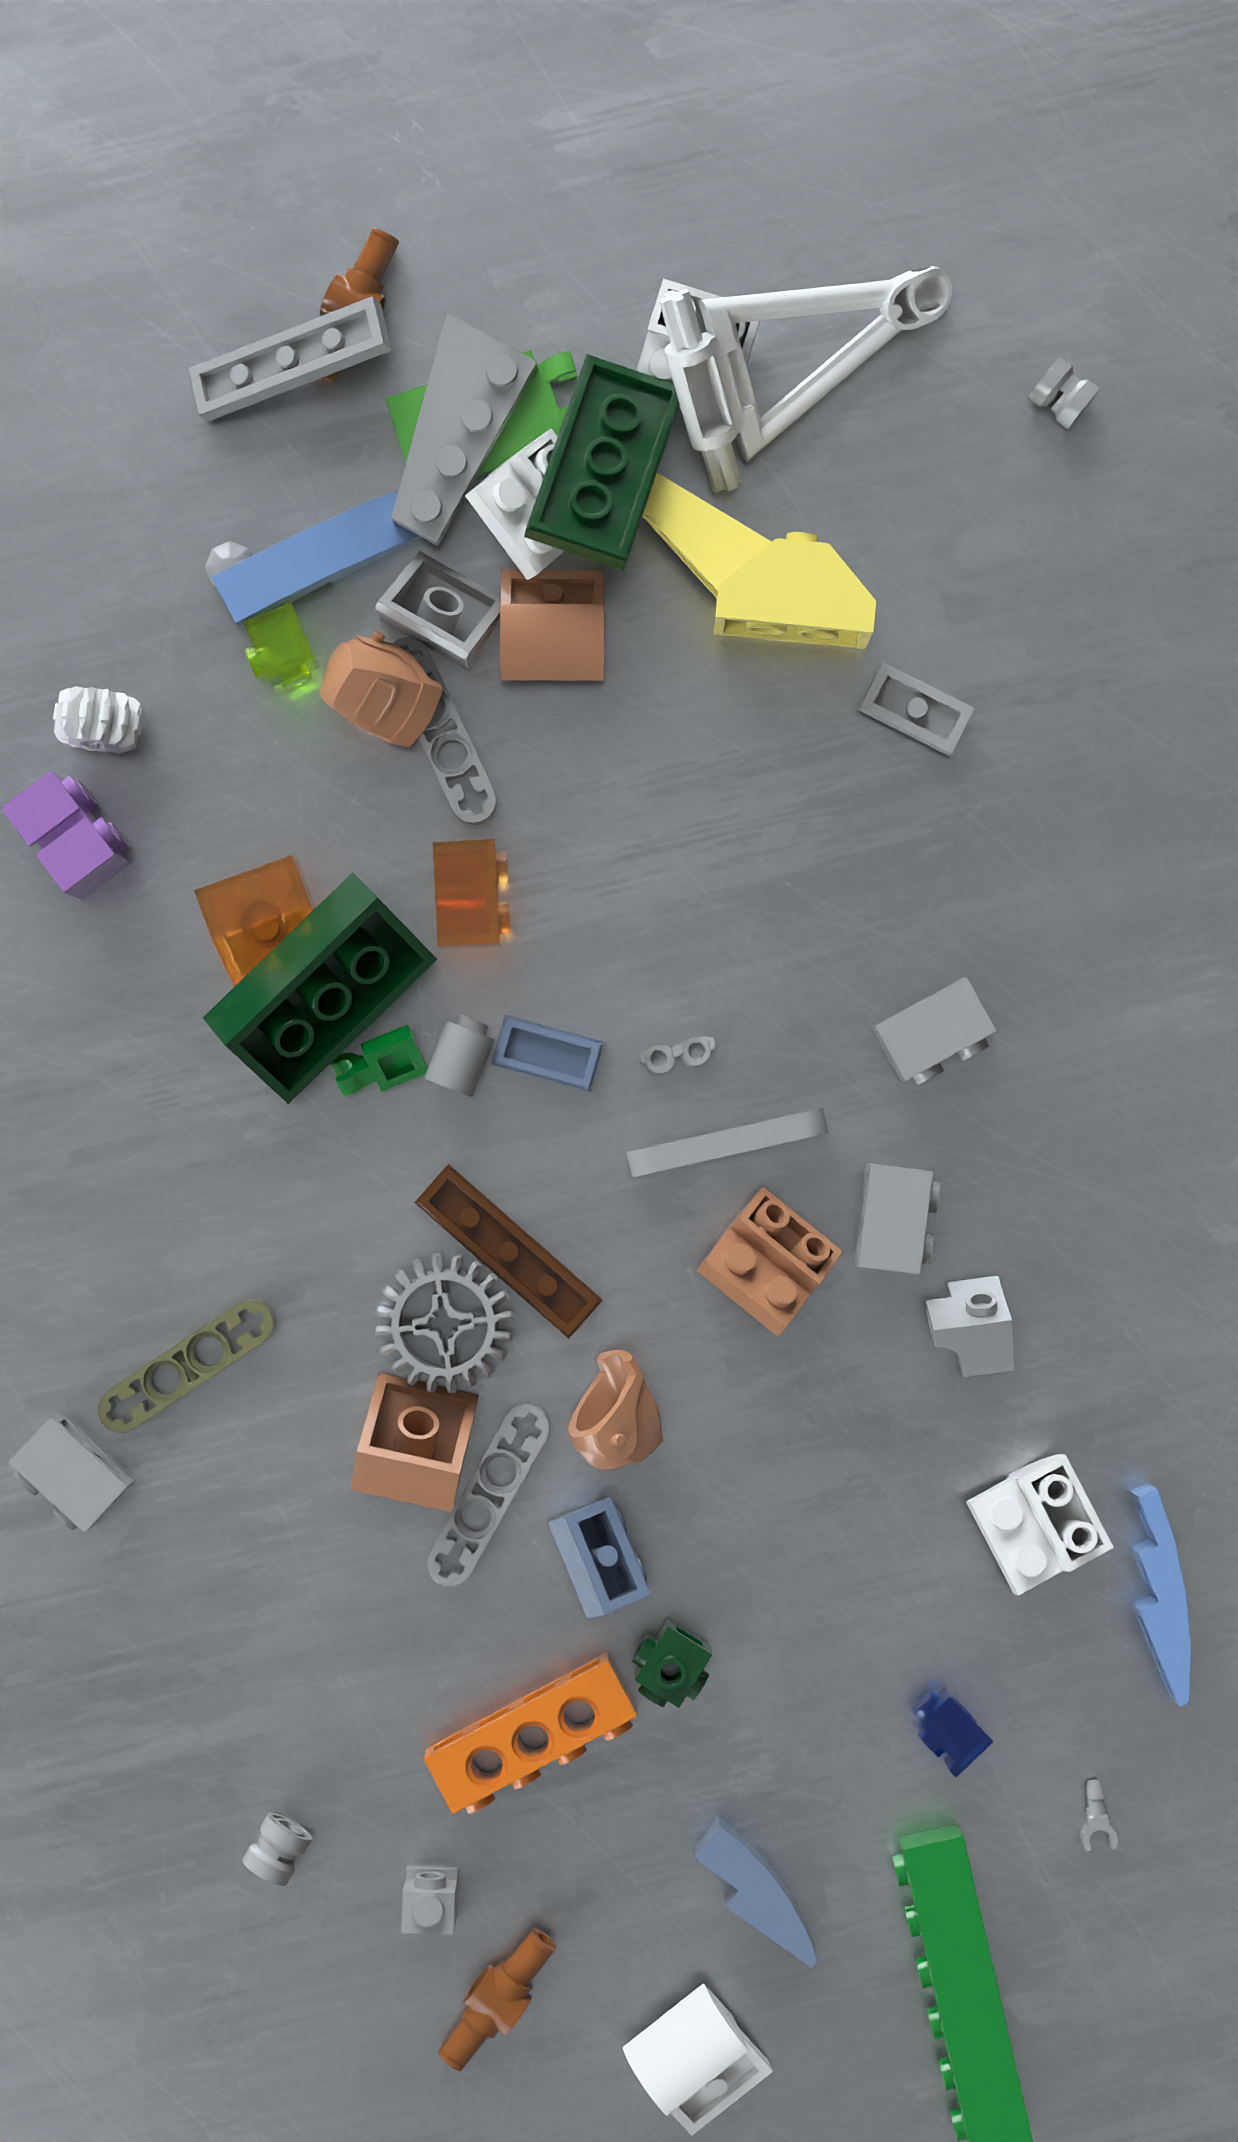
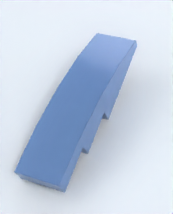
(312, 559)
(1165, 1610)

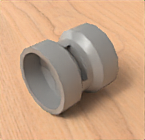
(1064, 393)
(277, 1849)

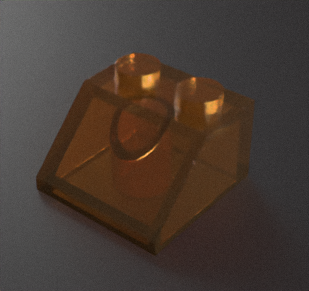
(254, 912)

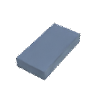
(547, 1053)

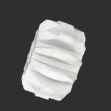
(97, 720)

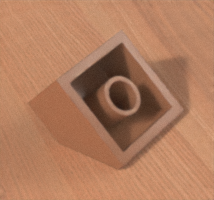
(414, 1443)

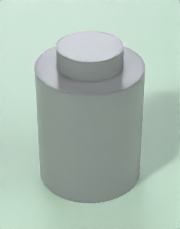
(460, 1055)

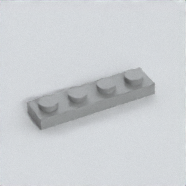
(290, 359)

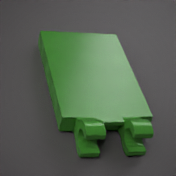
(531, 418)

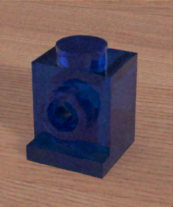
(950, 1729)

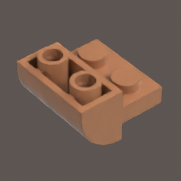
(552, 625)
(769, 1261)

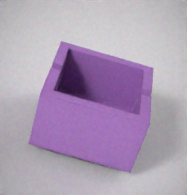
(74, 844)

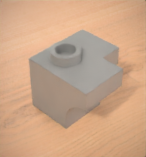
(974, 1325)

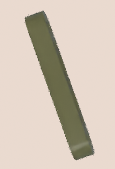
(184, 1361)

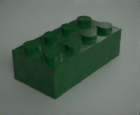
(319, 988)

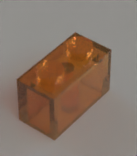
(468, 893)

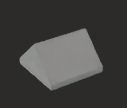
(441, 609)

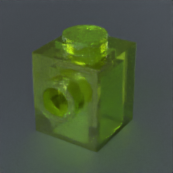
(280, 648)

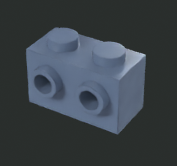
(600, 1558)

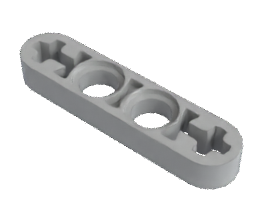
(452, 729)
(727, 1142)
(485, 1492)

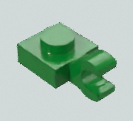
(385, 1060)

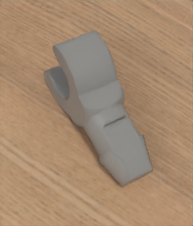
(1096, 1817)

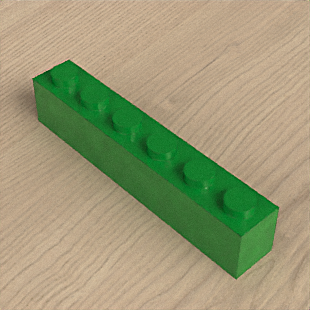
(963, 1987)

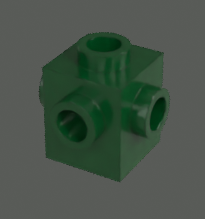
(675, 1647)

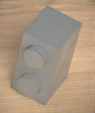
(934, 1031)
(895, 1219)
(69, 1473)

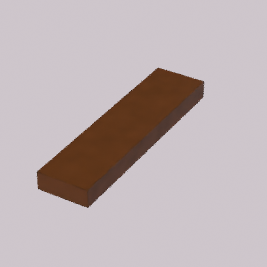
(508, 1251)

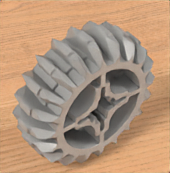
(449, 1367)

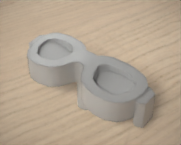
(693, 1052)

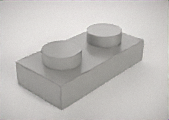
(916, 709)

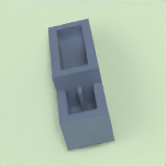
(755, 1889)

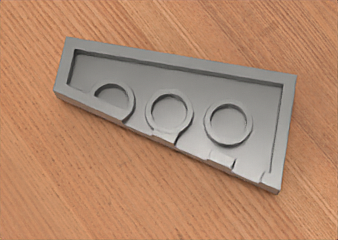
(462, 414)

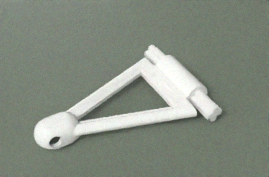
(714, 377)

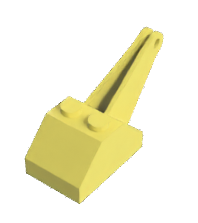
(763, 587)

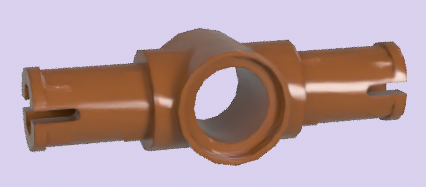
(362, 279)
(497, 1999)

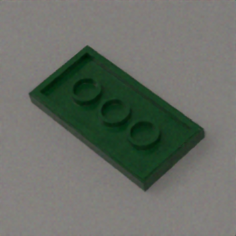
(604, 462)

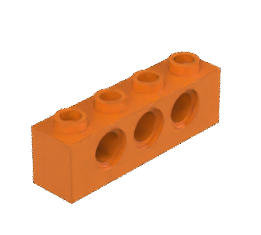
(470, 1788)

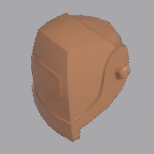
(380, 689)
(616, 1415)

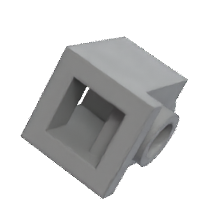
(429, 1900)

